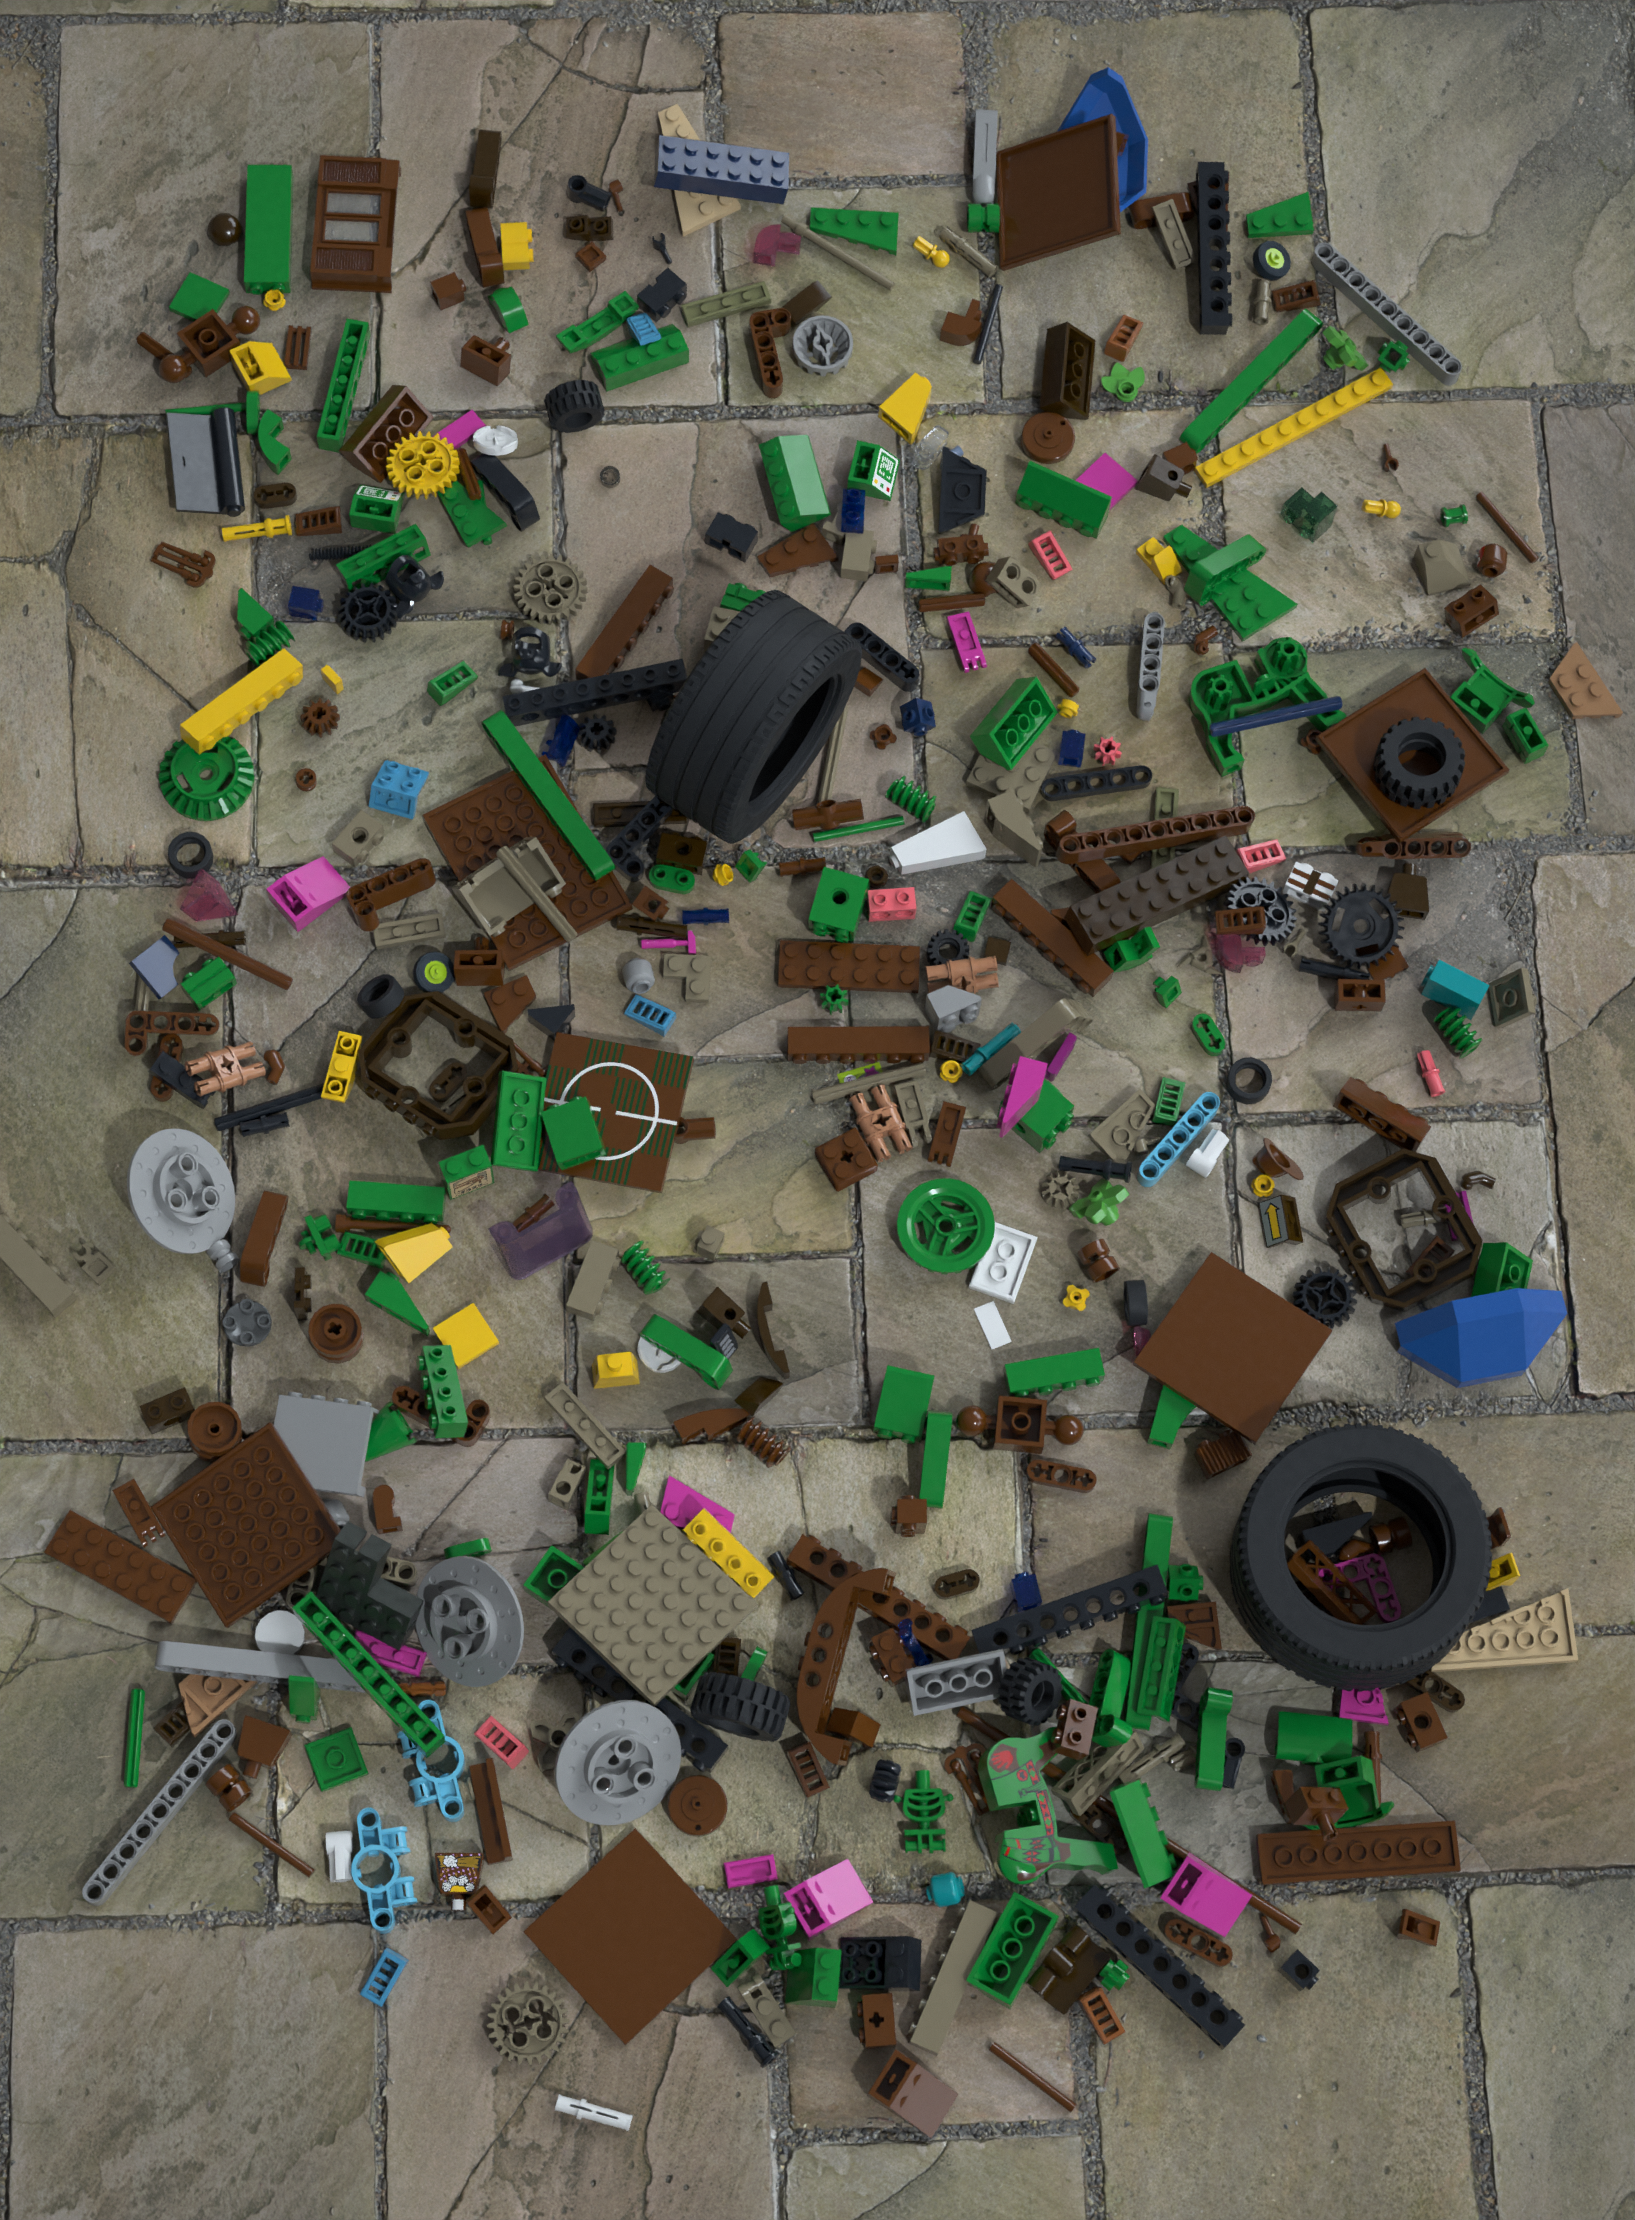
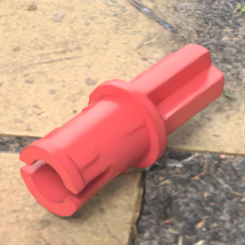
(1430, 1073)

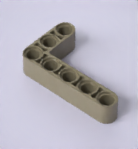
(1061, 1017)
(395, 1565)

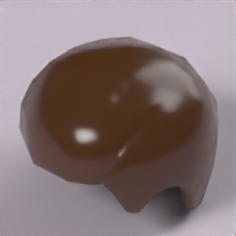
(978, 576)

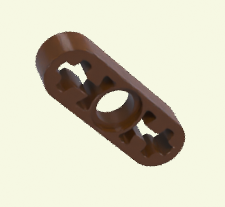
(176, 1052)
(1044, 1467)
(1184, 1927)

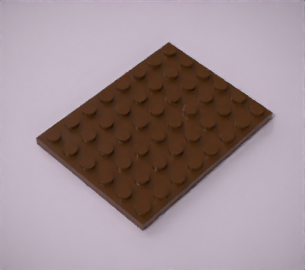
(501, 815)

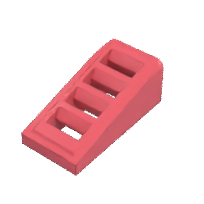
(1057, 552)
(1246, 855)
(510, 1755)

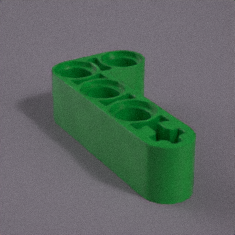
(1221, 566)
(690, 1351)
(935, 1458)
(1108, 1697)
(1211, 1738)

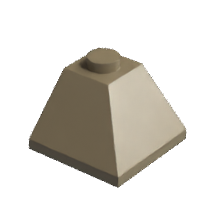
(1441, 567)

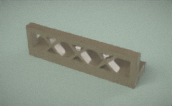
(1102, 1773)

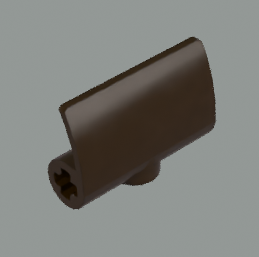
(1068, 1969)

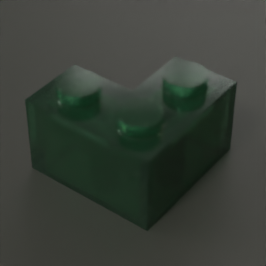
(1309, 514)

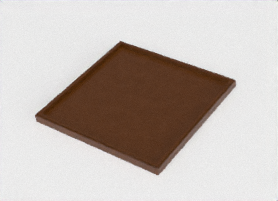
(1058, 192)
(1356, 738)
(1232, 1348)
(630, 1936)

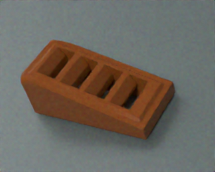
(1118, 349)
(1108, 2010)

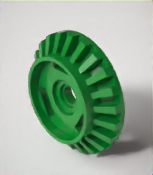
(205, 800)
(925, 1206)

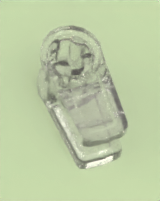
(930, 447)

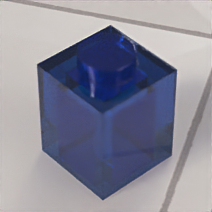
(305, 603)
(1071, 748)
(1025, 1591)

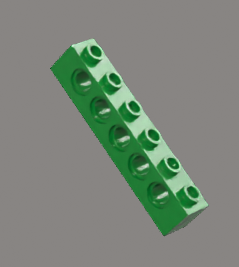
(343, 385)

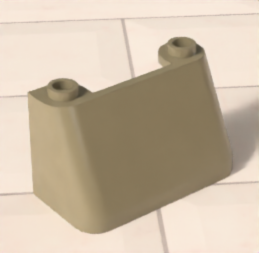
(494, 893)

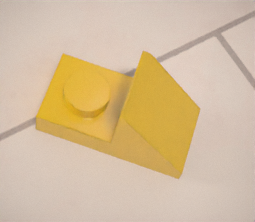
(1159, 560)
(1503, 1572)

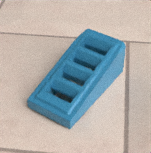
(642, 329)
(661, 1029)
(397, 1958)

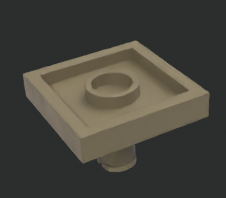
(1512, 998)

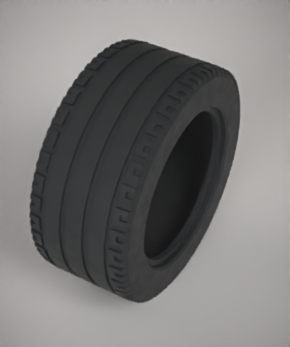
(753, 716)
(1415, 1481)

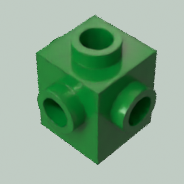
(1386, 362)
(1184, 1582)

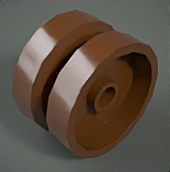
(334, 1347)
(214, 1430)

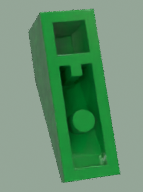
(392, 1298)
(599, 1498)
(303, 1698)

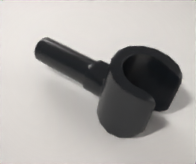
(661, 246)

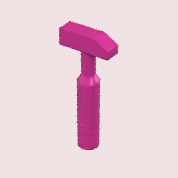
(671, 943)

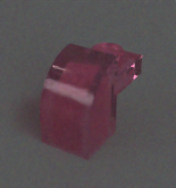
(770, 241)
(1233, 955)

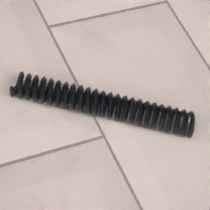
(332, 554)

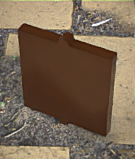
(1393, 965)

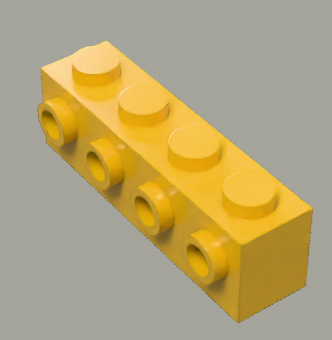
(728, 1552)

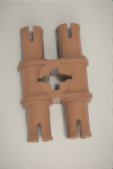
(963, 974)
(231, 1074)
(875, 1132)

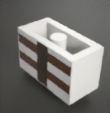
(1310, 886)

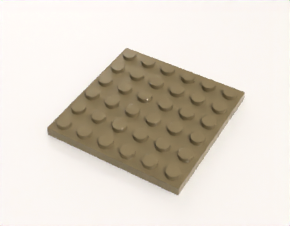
(652, 1605)

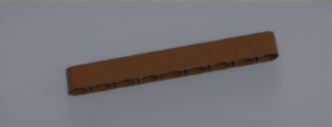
(1147, 841)

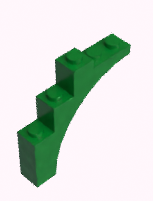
(1168, 1418)

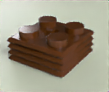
(843, 1173)

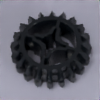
(376, 599)
(1333, 1302)

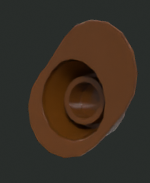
(1275, 1163)

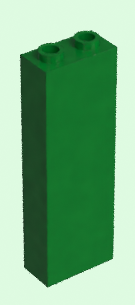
(268, 228)

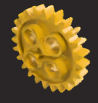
(423, 465)

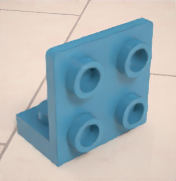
(397, 789)

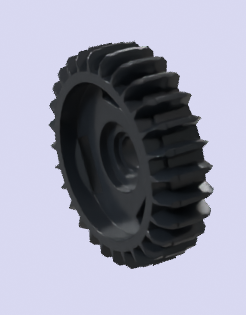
(1377, 931)

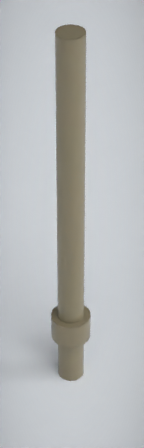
(804, 231)

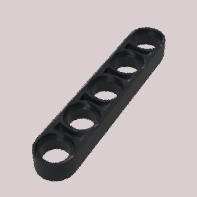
(1105, 776)

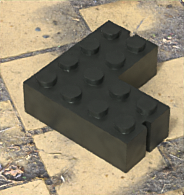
(358, 1594)

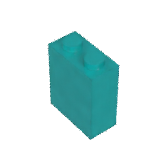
(1453, 988)

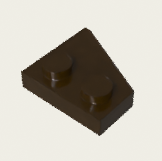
(302, 1283)

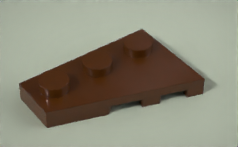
(798, 551)

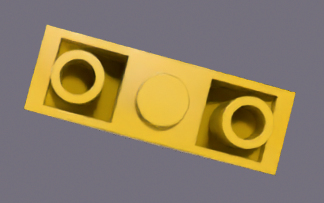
(342, 1067)

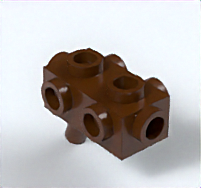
(961, 549)

